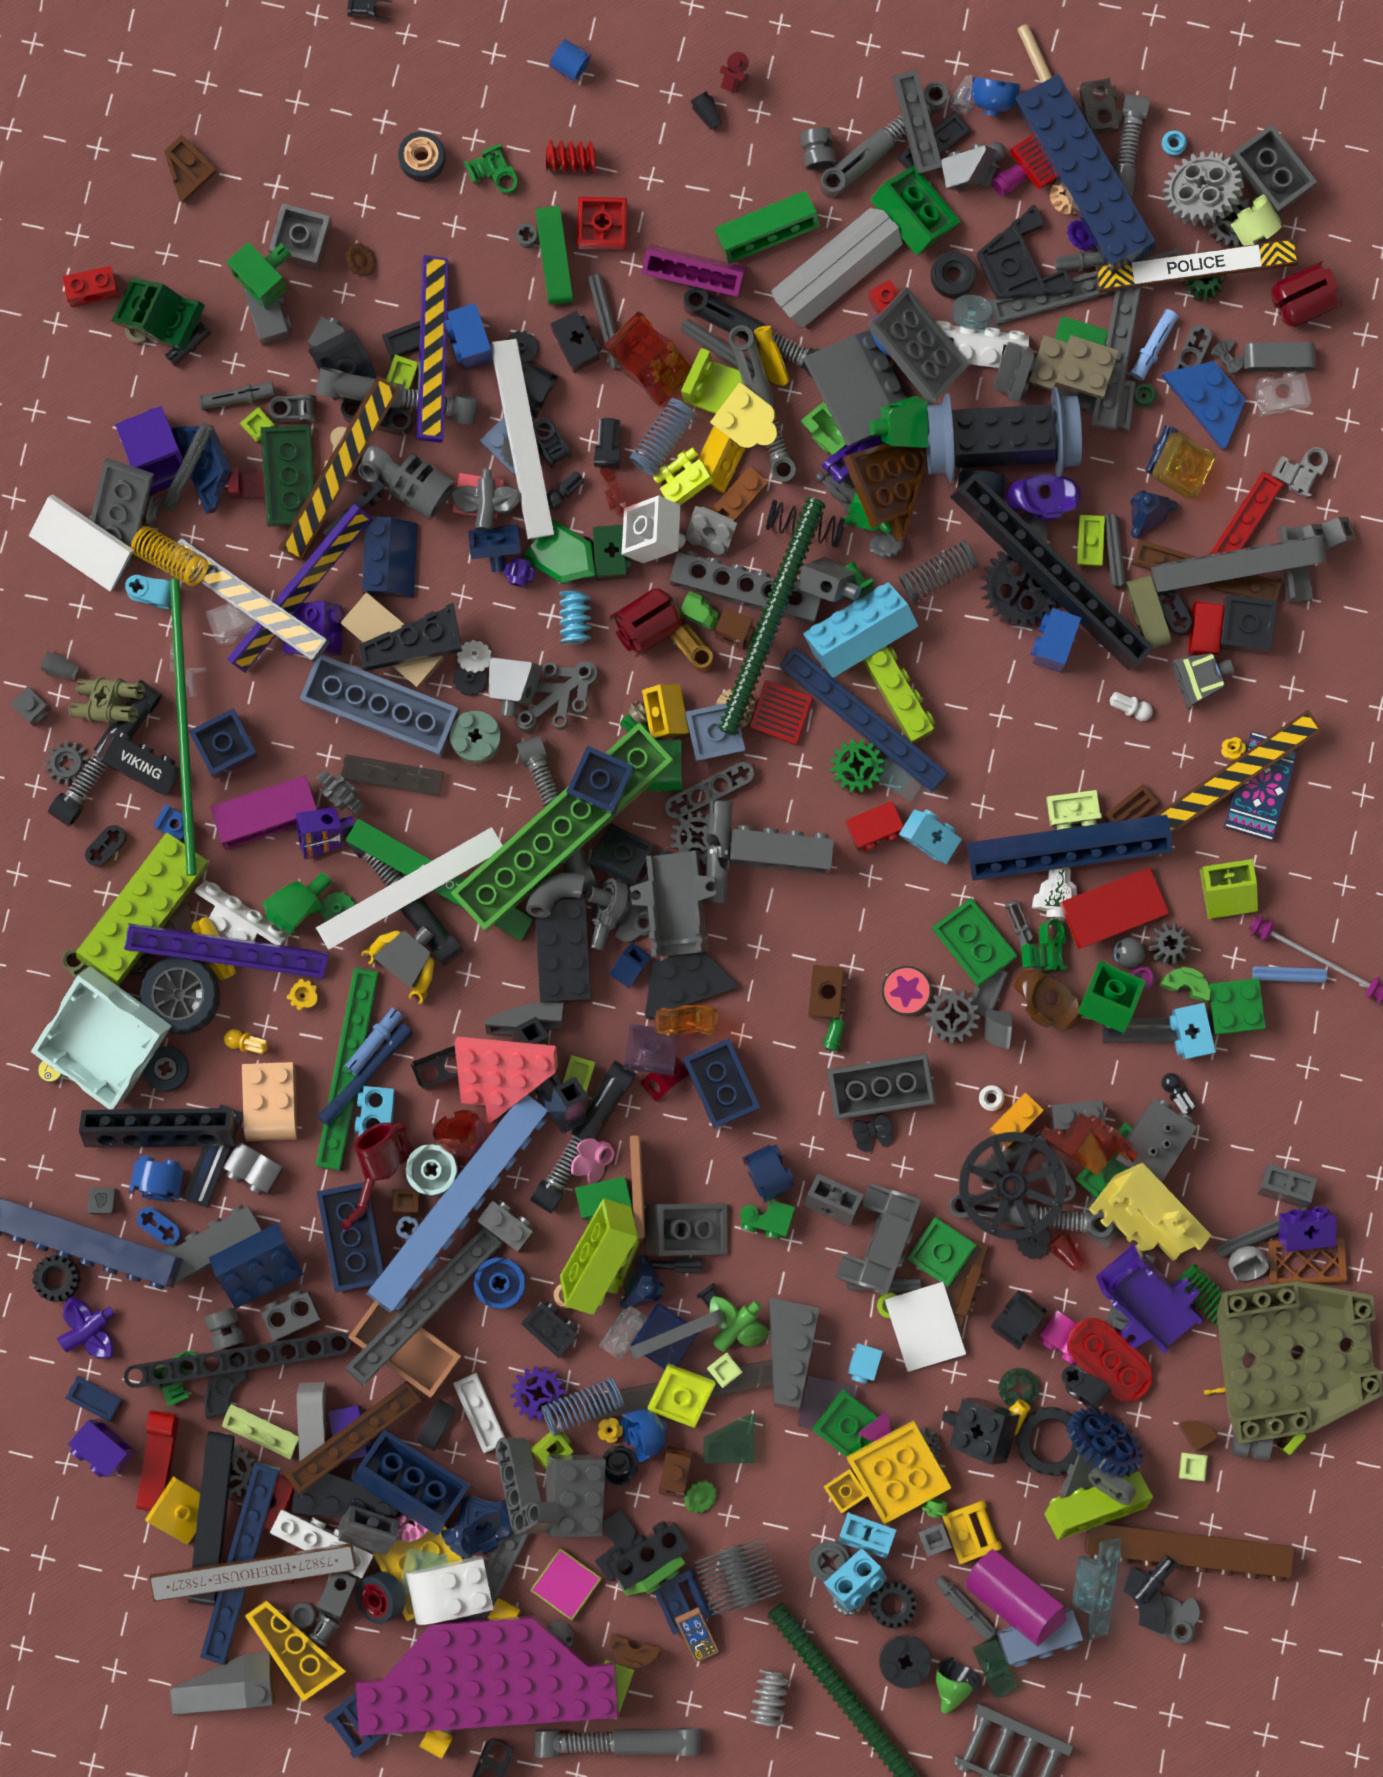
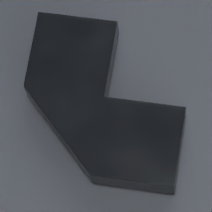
(621, 1534)

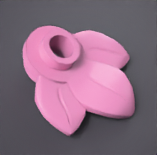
(592, 1159)

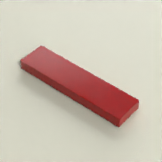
(1249, 514)

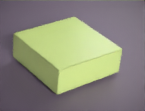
(724, 1370)
(1193, 1466)

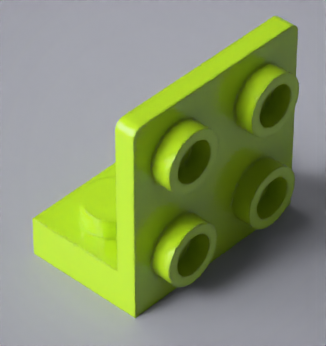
(709, 383)

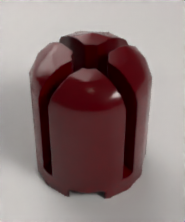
(1305, 295)
(647, 621)

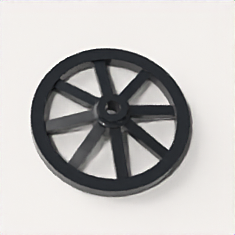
(1030, 1142)

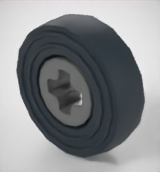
(171, 1080)

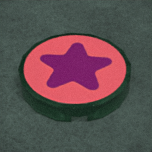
(906, 990)

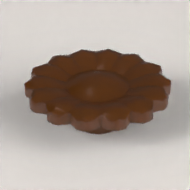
(360, 260)

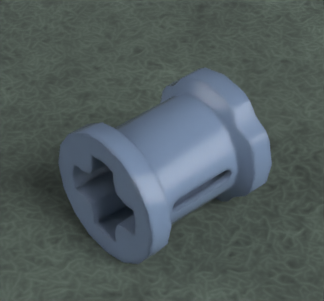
(401, 1225)

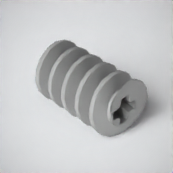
(770, 1698)

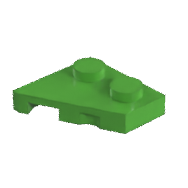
(651, 1582)

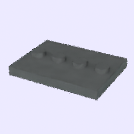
(918, 345)

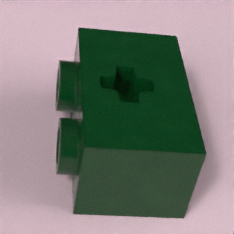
(607, 567)

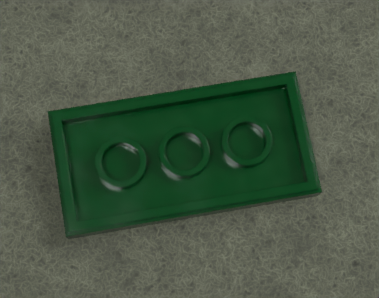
(286, 471)

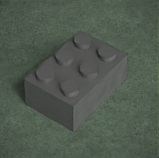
(1273, 169)
(578, 1490)

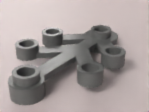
(560, 694)

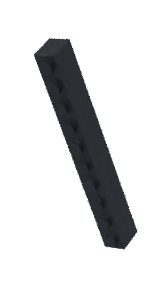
(1051, 571)

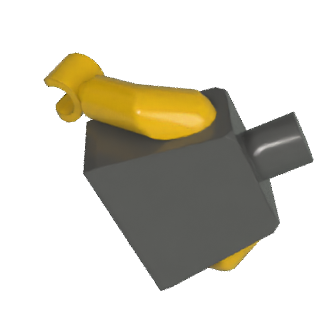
(405, 958)

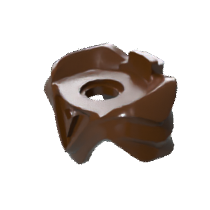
(1034, 988)

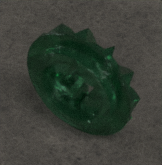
(1009, 1380)

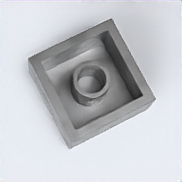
(303, 234)

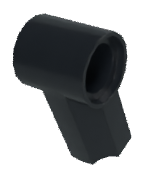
(607, 449)

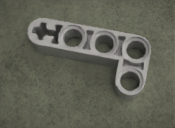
(311, 1416)

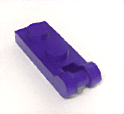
(830, 463)

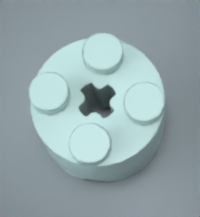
(417, 1170)

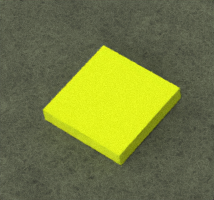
(681, 1395)

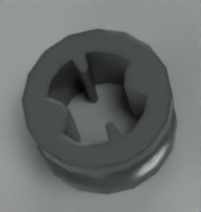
(526, 226)

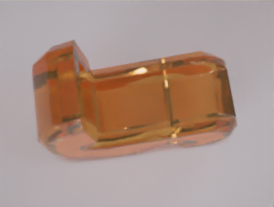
(686, 1020)

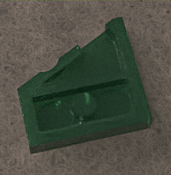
(732, 1442)

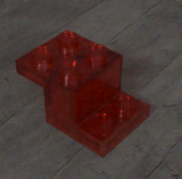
(648, 358)
(1090, 1143)

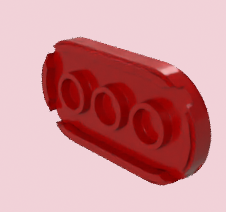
(1108, 1356)

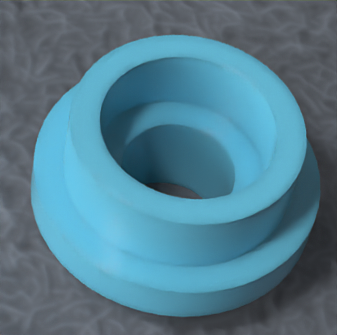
(1177, 136)

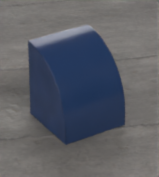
(630, 965)

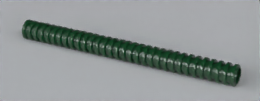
(771, 616)
(841, 1692)

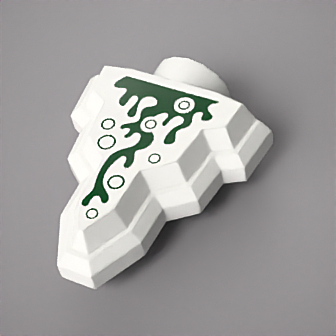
(1053, 891)

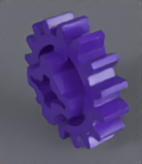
(542, 1381)

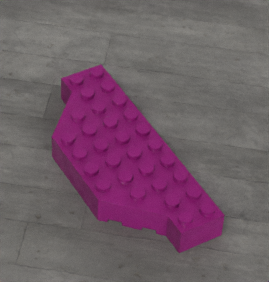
(486, 1678)

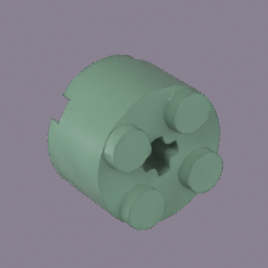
(467, 725)

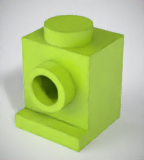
(561, 1447)

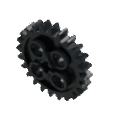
(1000, 575)

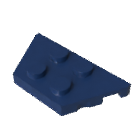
(210, 471)

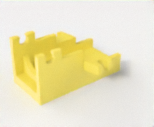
(1149, 1213)

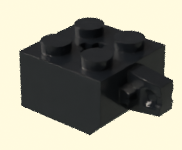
(982, 1430)

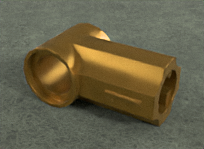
(691, 647)

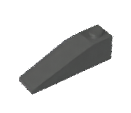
(236, 1685)

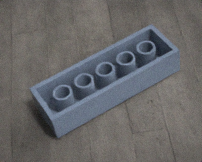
(379, 705)

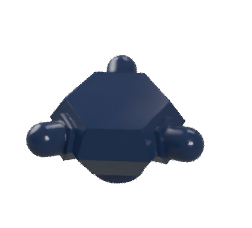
(1149, 511)
(642, 1285)

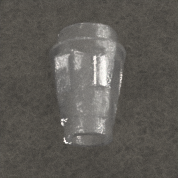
(962, 99)

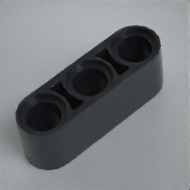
(387, 423)

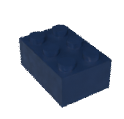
(721, 1083)
(256, 1266)

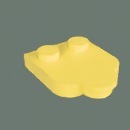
(746, 418)

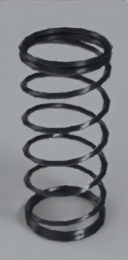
(772, 516)

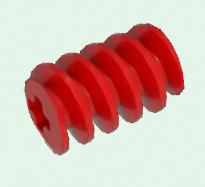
(570, 156)

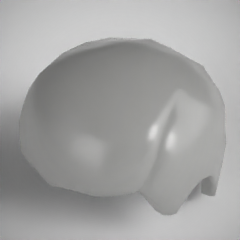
(1248, 1263)

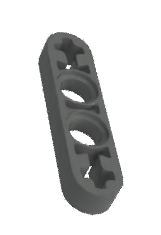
(707, 787)
(676, 1334)

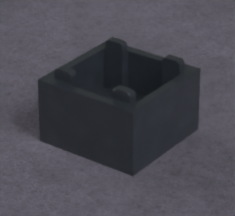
(344, 354)
(1248, 624)

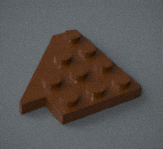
(888, 483)

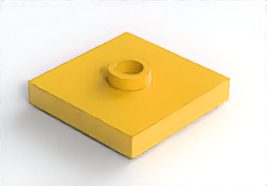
(176, 1511)

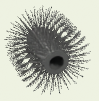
(739, 1576)

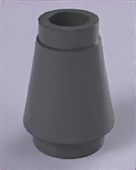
(59, 666)

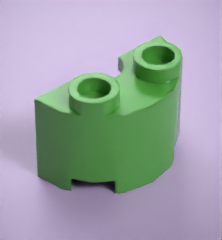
(824, 429)
(1190, 980)

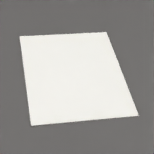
(925, 1326)

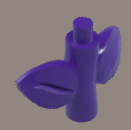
(87, 1329)

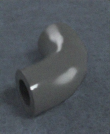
(553, 889)

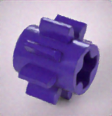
(519, 572)

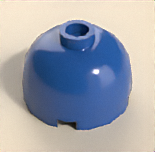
(994, 95)
(645, 1433)

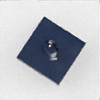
(495, 545)

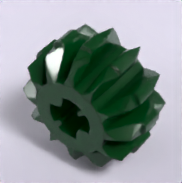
(1211, 289)

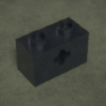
(576, 355)

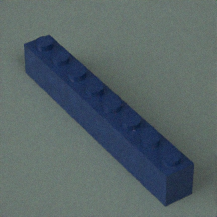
(1069, 847)
(89, 1245)

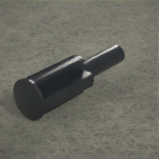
(682, 1265)

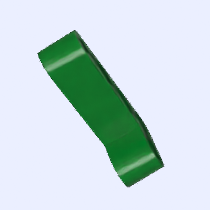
(554, 255)

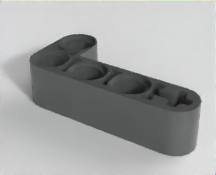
(521, 1489)

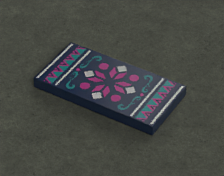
(1259, 802)

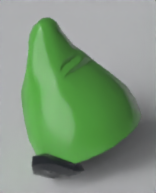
(955, 1683)

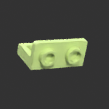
(1073, 809)

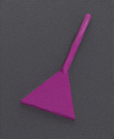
(877, 1428)

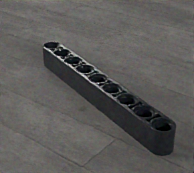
(224, 1360)

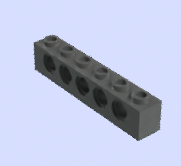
(731, 592)

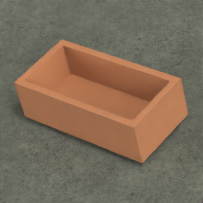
(421, 1361)

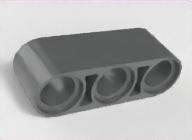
(1280, 357)

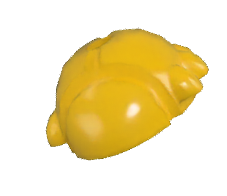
(307, 990)

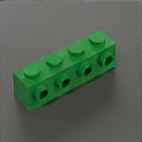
(767, 227)

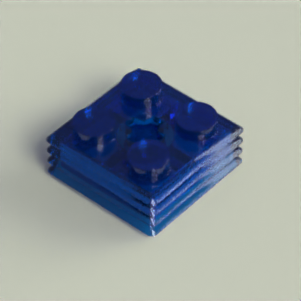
(662, 1321)

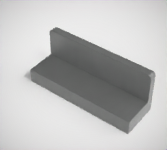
(1296, 579)

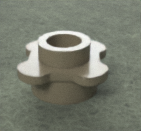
(638, 712)

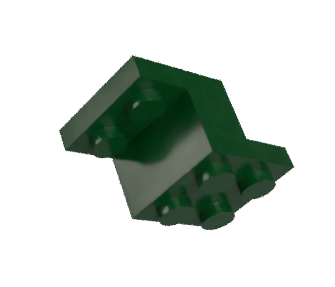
(158, 313)

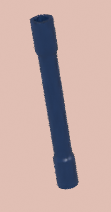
(393, 1044)

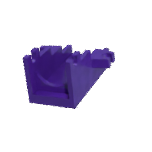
(1148, 1299)

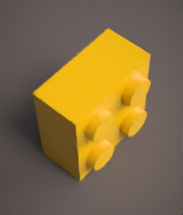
(845, 1491)

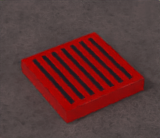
(1033, 162)
(780, 712)

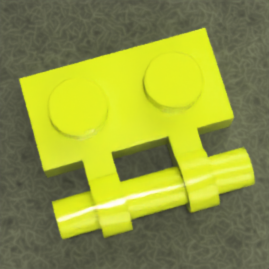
(688, 482)

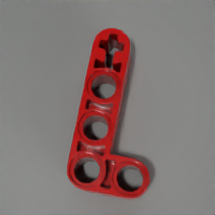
(158, 1457)

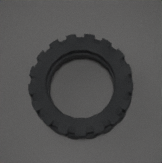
(1024, 1447)

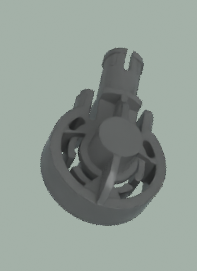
(610, 905)

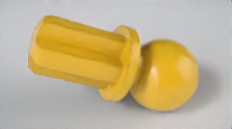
(246, 1042)

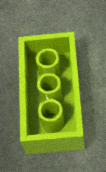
(598, 1256)

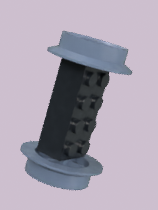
(1004, 435)

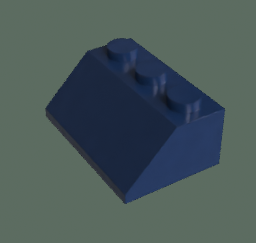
(389, 557)

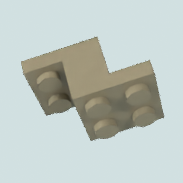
(1073, 366)

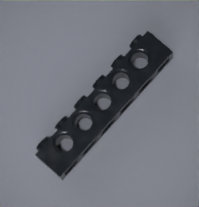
(158, 1127)

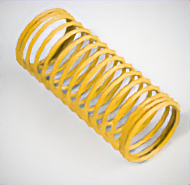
(191, 563)

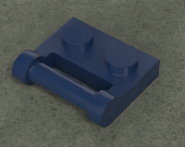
(673, 1601)
(349, 1707)

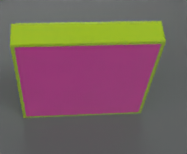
(565, 1584)

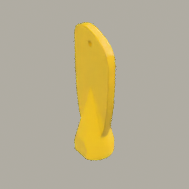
(771, 356)

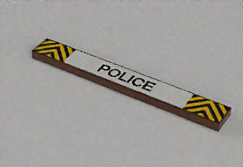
(1198, 265)

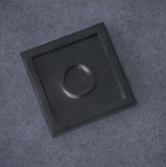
(621, 854)

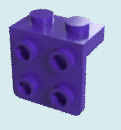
(325, 620)

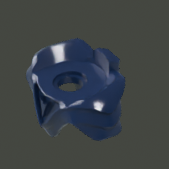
(478, 1527)

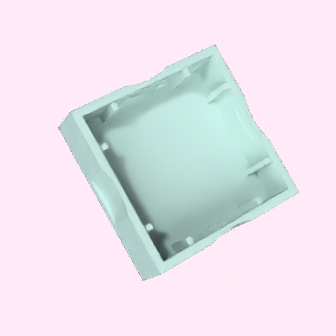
(101, 1038)

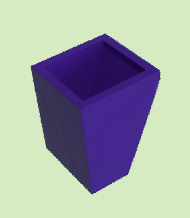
(151, 446)

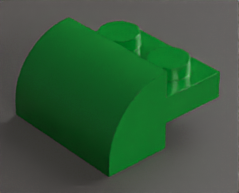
(671, 779)

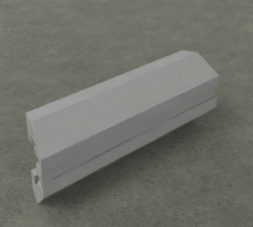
(838, 267)

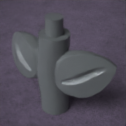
(485, 500)

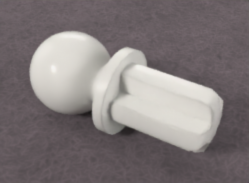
(1141, 710)

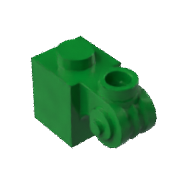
(774, 1221)

